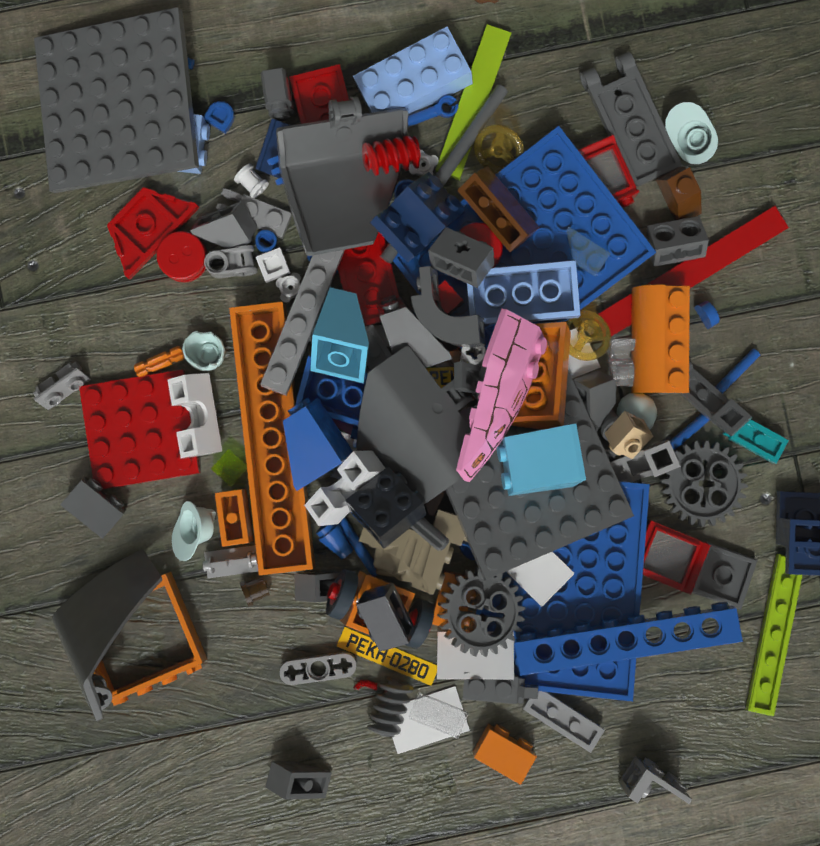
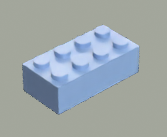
(415, 75)
(529, 291)

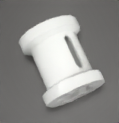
(251, 181)
(479, 352)

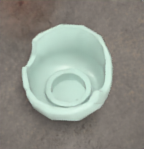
(204, 350)
(640, 406)

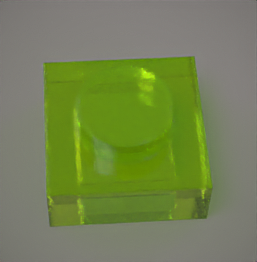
(229, 467)

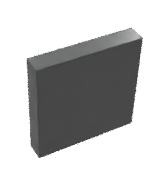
(725, 576)

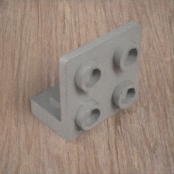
(640, 774)

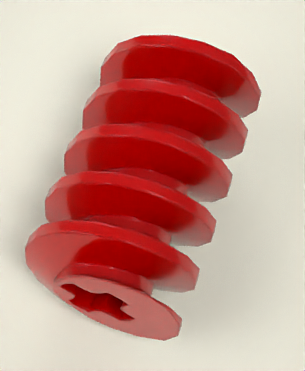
(391, 154)

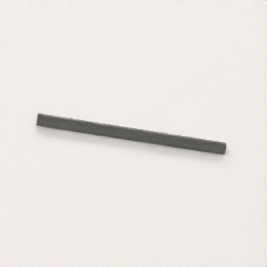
(461, 148)

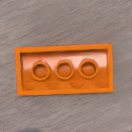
(547, 394)

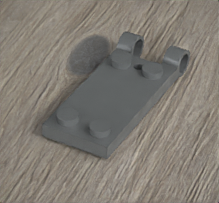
(632, 121)

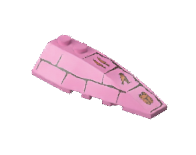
(511, 367)

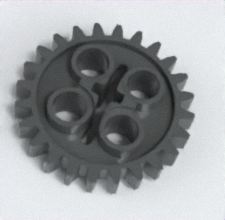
(727, 484)
(476, 635)

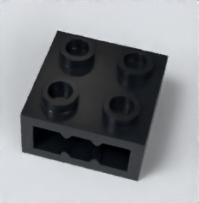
(387, 506)

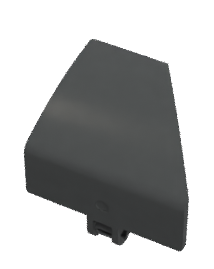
(327, 179)
(413, 423)
(97, 615)

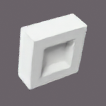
(273, 265)

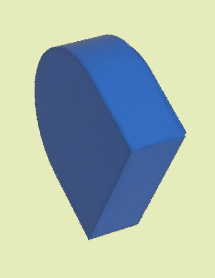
(220, 116)
(707, 314)

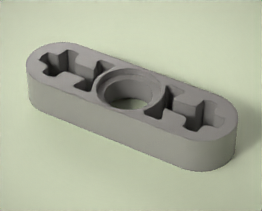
(338, 671)

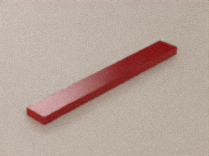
(696, 270)

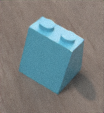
(340, 338)
(541, 460)

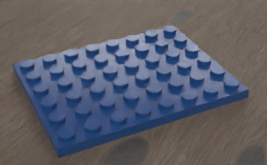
(558, 193)
(602, 588)

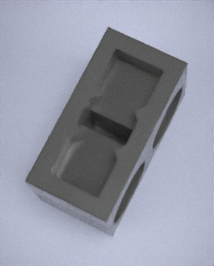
(677, 240)

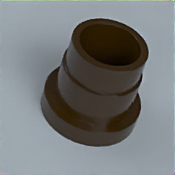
(254, 590)

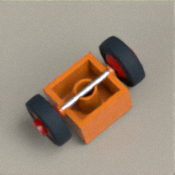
(348, 589)

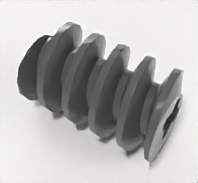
(391, 707)

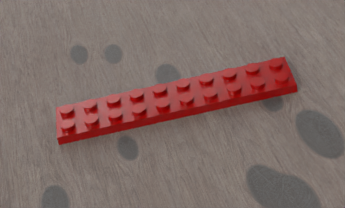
(361, 267)

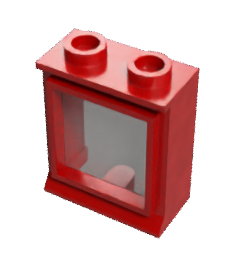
(612, 170)
(673, 557)

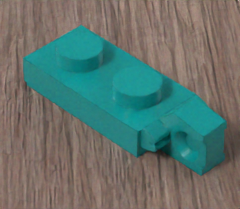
(759, 441)

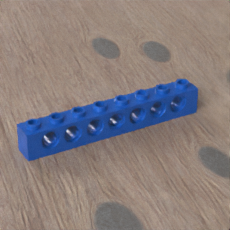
(726, 632)

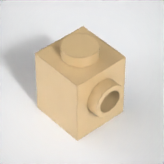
(628, 435)

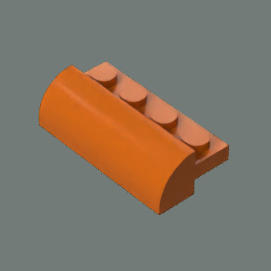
(661, 338)

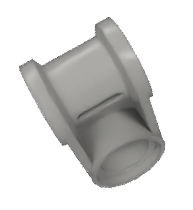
(233, 262)

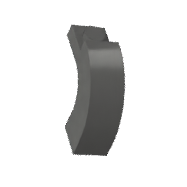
(459, 331)

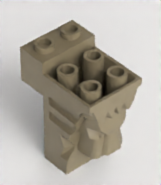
(413, 558)

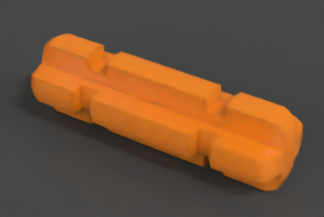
(159, 361)

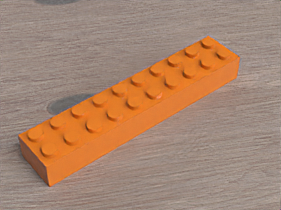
(278, 510)

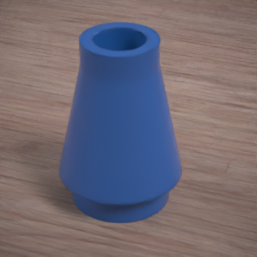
(334, 539)

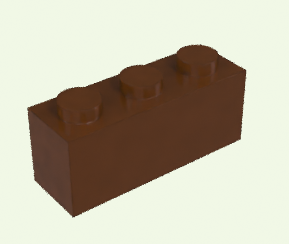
(498, 208)

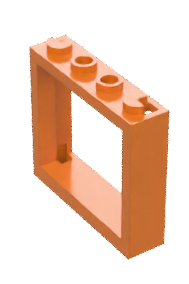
(168, 674)

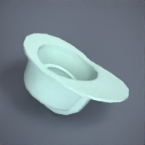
(691, 133)
(191, 529)

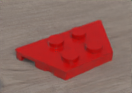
(144, 224)

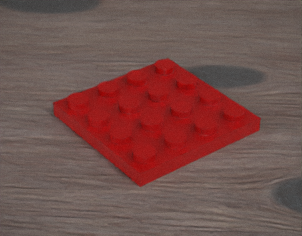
(135, 430)

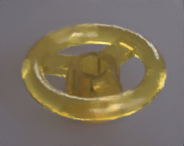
(505, 138)
(594, 329)

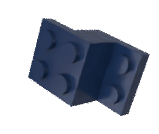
(418, 216)
(799, 531)

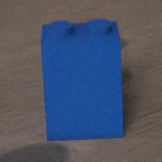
(313, 442)

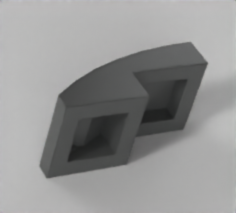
(467, 376)

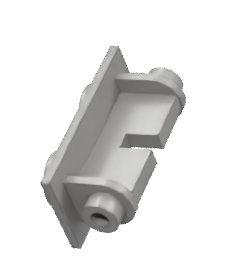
(52, 393)
(230, 561)

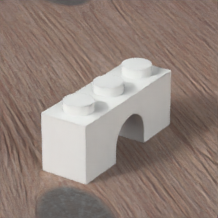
(196, 395)
(329, 503)

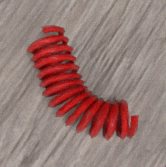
(371, 684)

